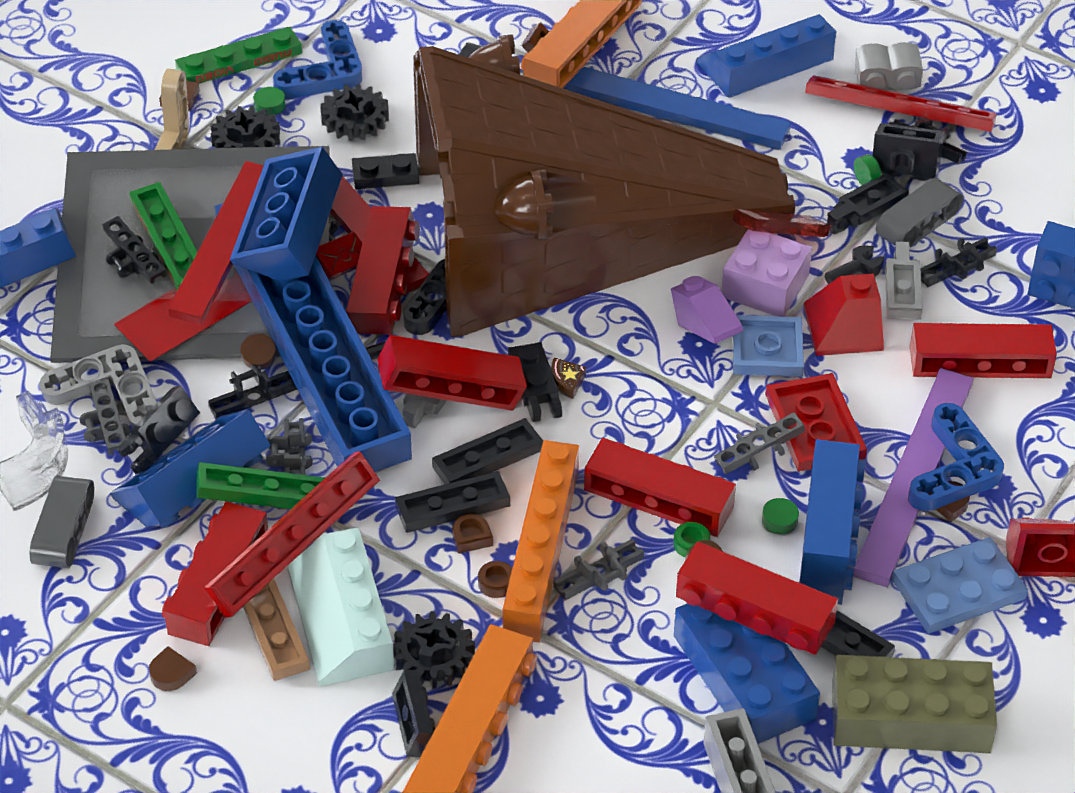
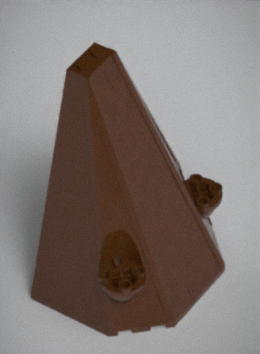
(565, 189)

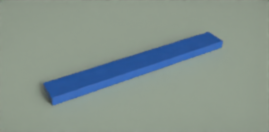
(680, 107)

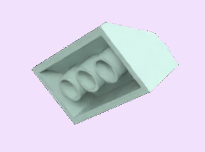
(341, 609)

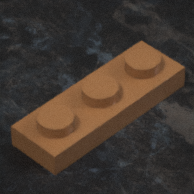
(276, 633)

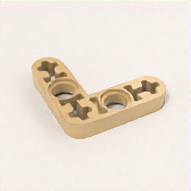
(174, 110)

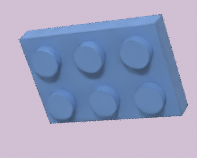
(959, 585)

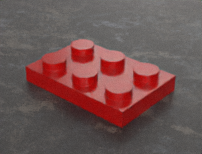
(821, 410)

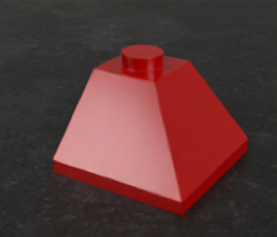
(846, 316)
(1041, 547)

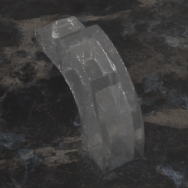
(30, 473)

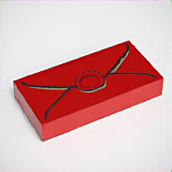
(339, 255)

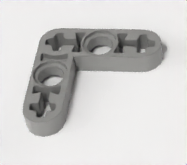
(109, 368)

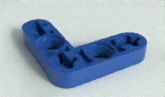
(333, 70)
(966, 466)

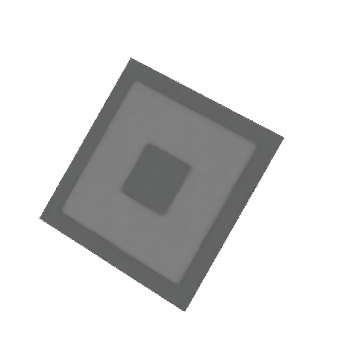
(89, 289)

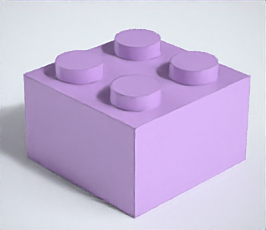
(766, 272)

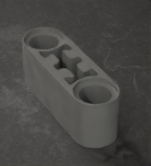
(919, 213)
(62, 522)

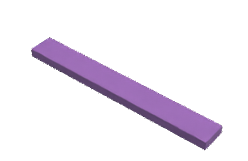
(922, 454)

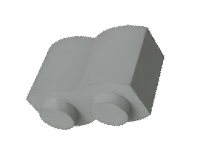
(889, 66)

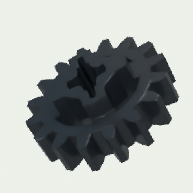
(354, 112)
(245, 129)
(436, 648)

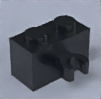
(908, 151)

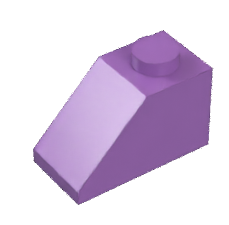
(704, 310)

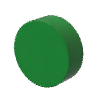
(270, 99)
(866, 169)
(780, 516)
(687, 535)

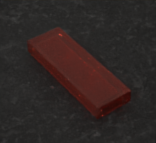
(781, 223)

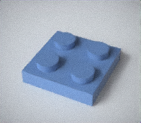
(769, 346)

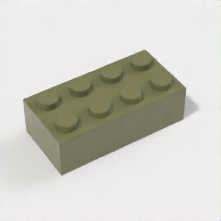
(913, 704)

